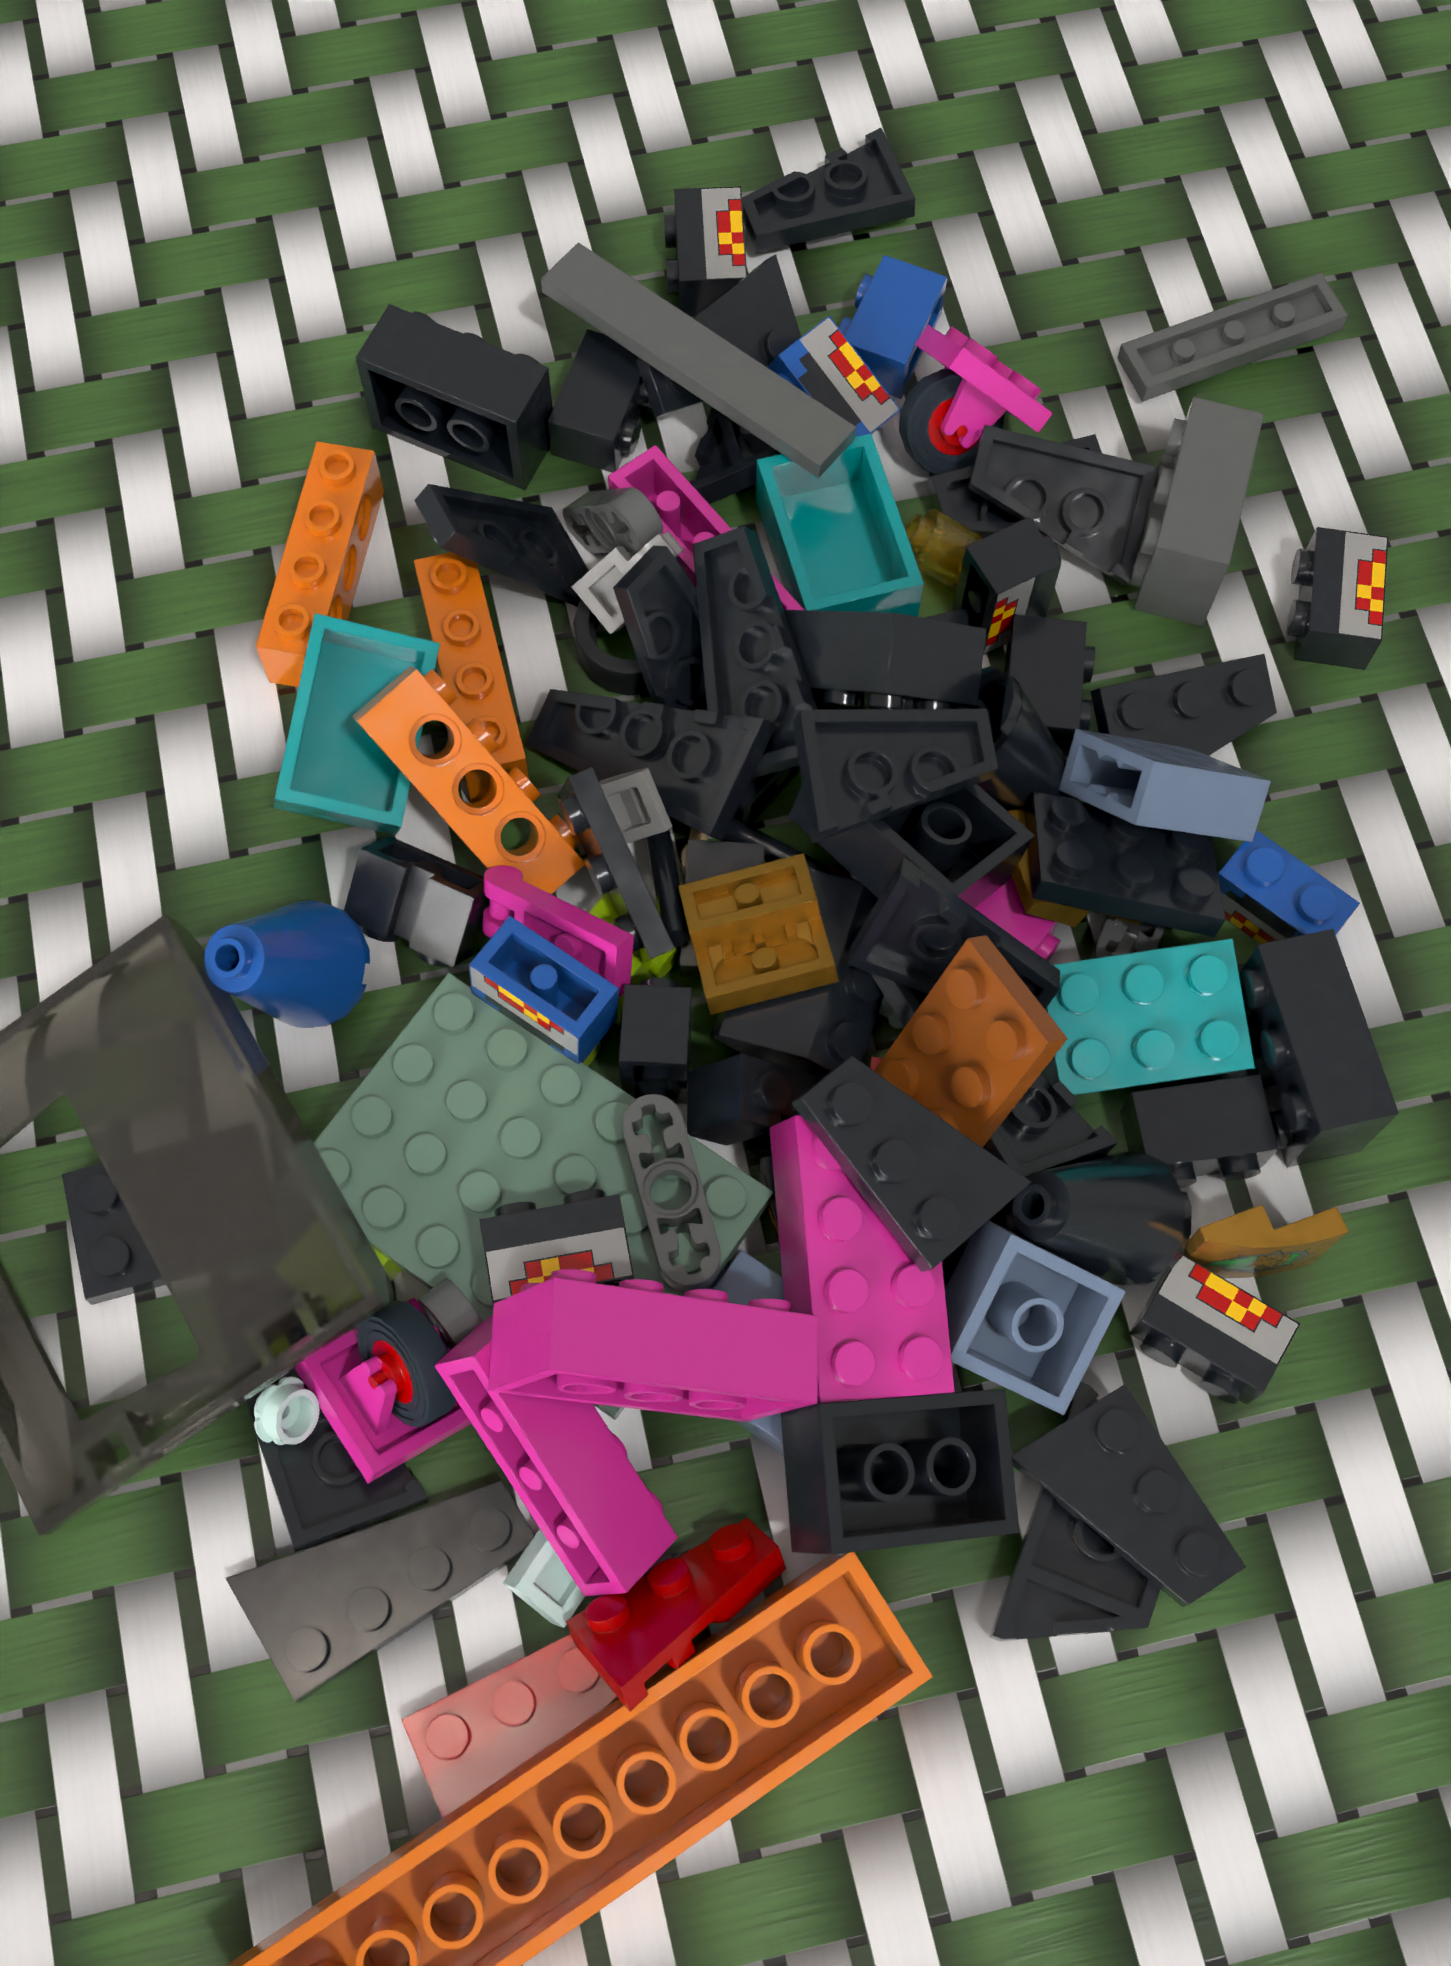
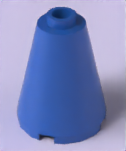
(292, 963)

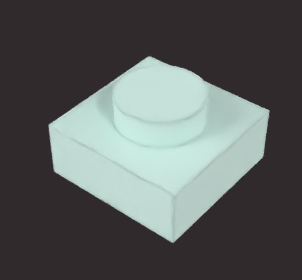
(544, 1582)

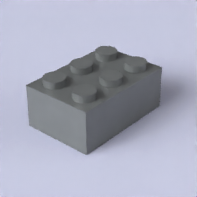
(1195, 511)

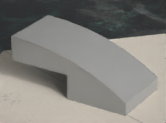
(635, 805)

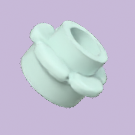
(286, 1412)

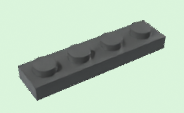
(1231, 336)

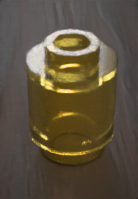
(939, 545)

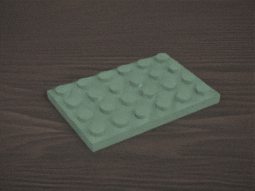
(491, 1116)

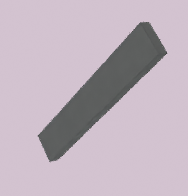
(699, 360)

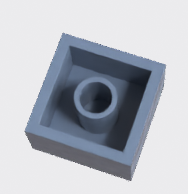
(1026, 1316)

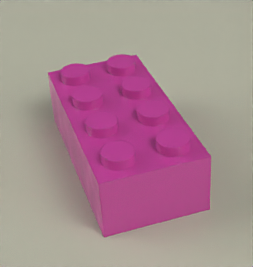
(877, 1312)
(653, 1348)

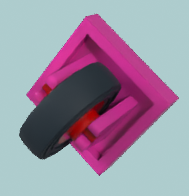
(951, 406)
(384, 1388)

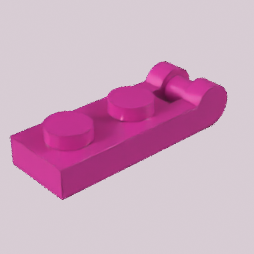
(569, 928)

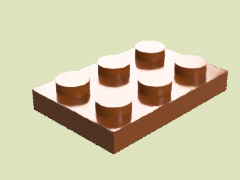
(973, 1043)

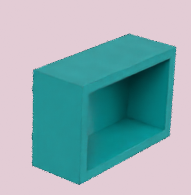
(839, 534)
(329, 759)
(1149, 1018)

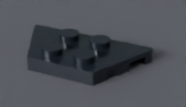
(1070, 1575)

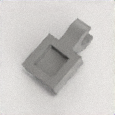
(597, 584)

